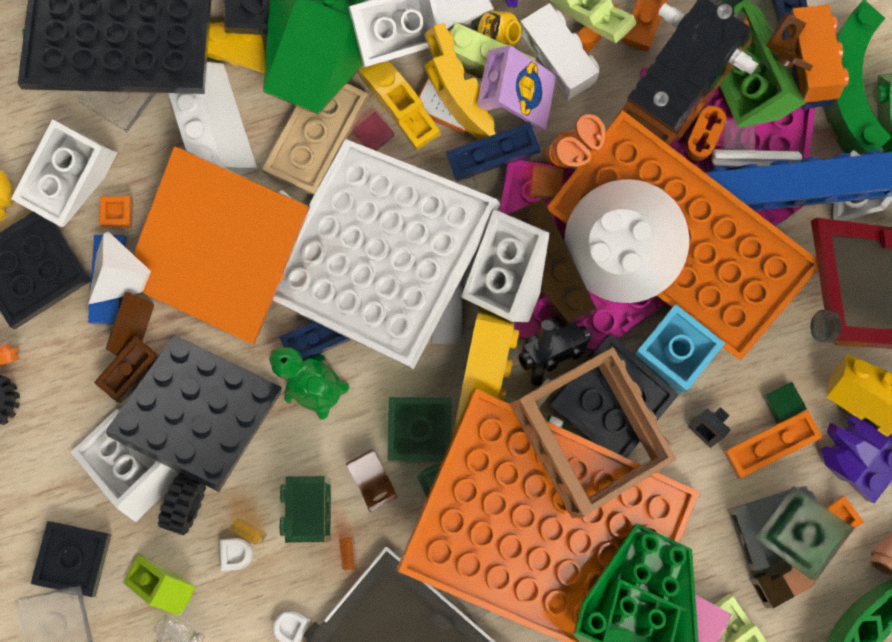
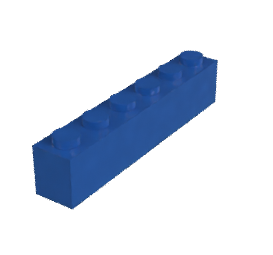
(809, 181)

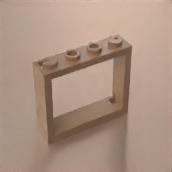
(553, 459)

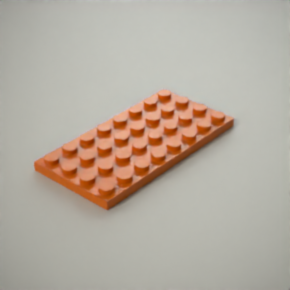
(737, 262)

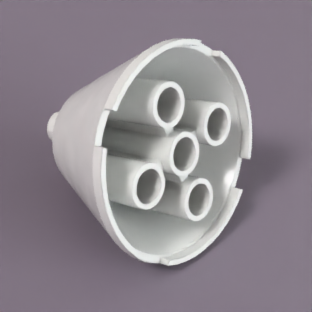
(627, 240)

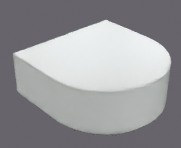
(235, 554)
(290, 626)

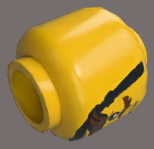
(500, 27)

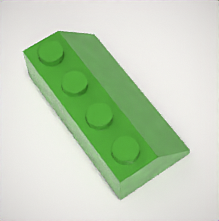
(770, 89)

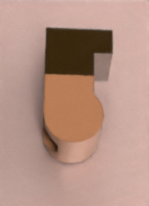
(780, 587)

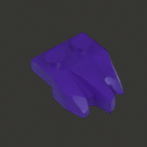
(860, 457)

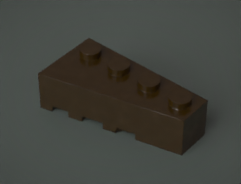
(561, 283)

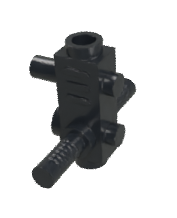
(552, 346)

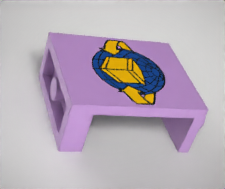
(517, 85)

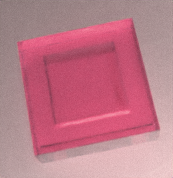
(373, 132)

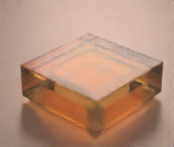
(348, 553)

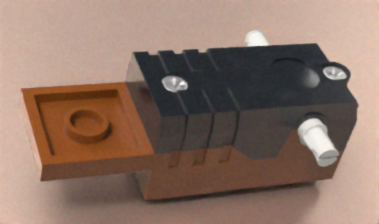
(690, 67)

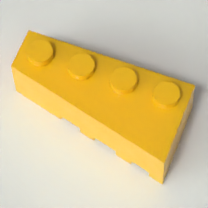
(488, 358)
(863, 392)

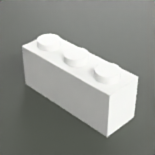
(559, 51)

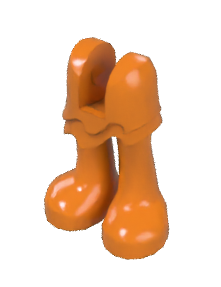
(572, 147)

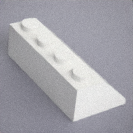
(213, 123)

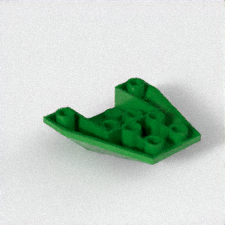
(310, 51)
(642, 594)

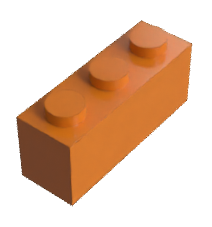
(820, 48)

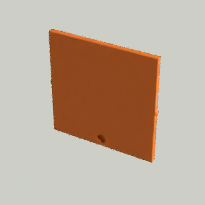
(218, 244)

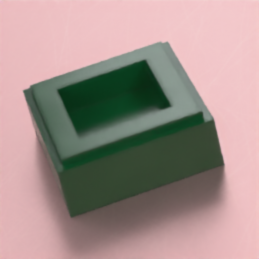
(784, 402)

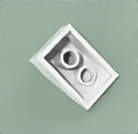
(392, 27)
(63, 173)
(508, 268)
(123, 474)

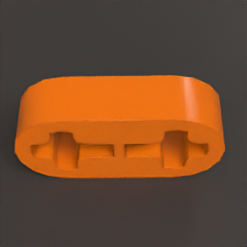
(711, 136)

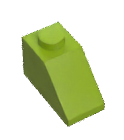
(159, 585)

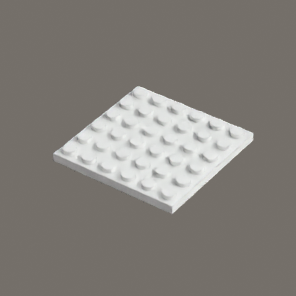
(383, 251)

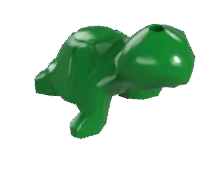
(309, 382)

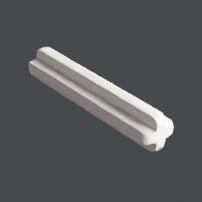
(737, 158)

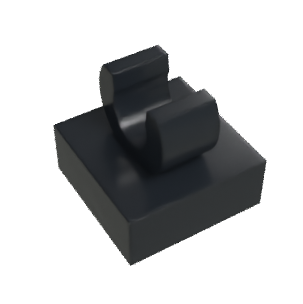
(710, 426)

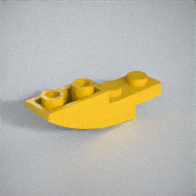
(455, 92)
(401, 102)

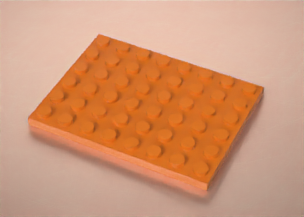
(503, 533)

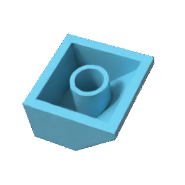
(679, 349)

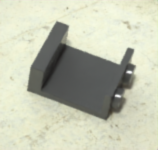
(750, 520)

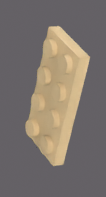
(313, 141)

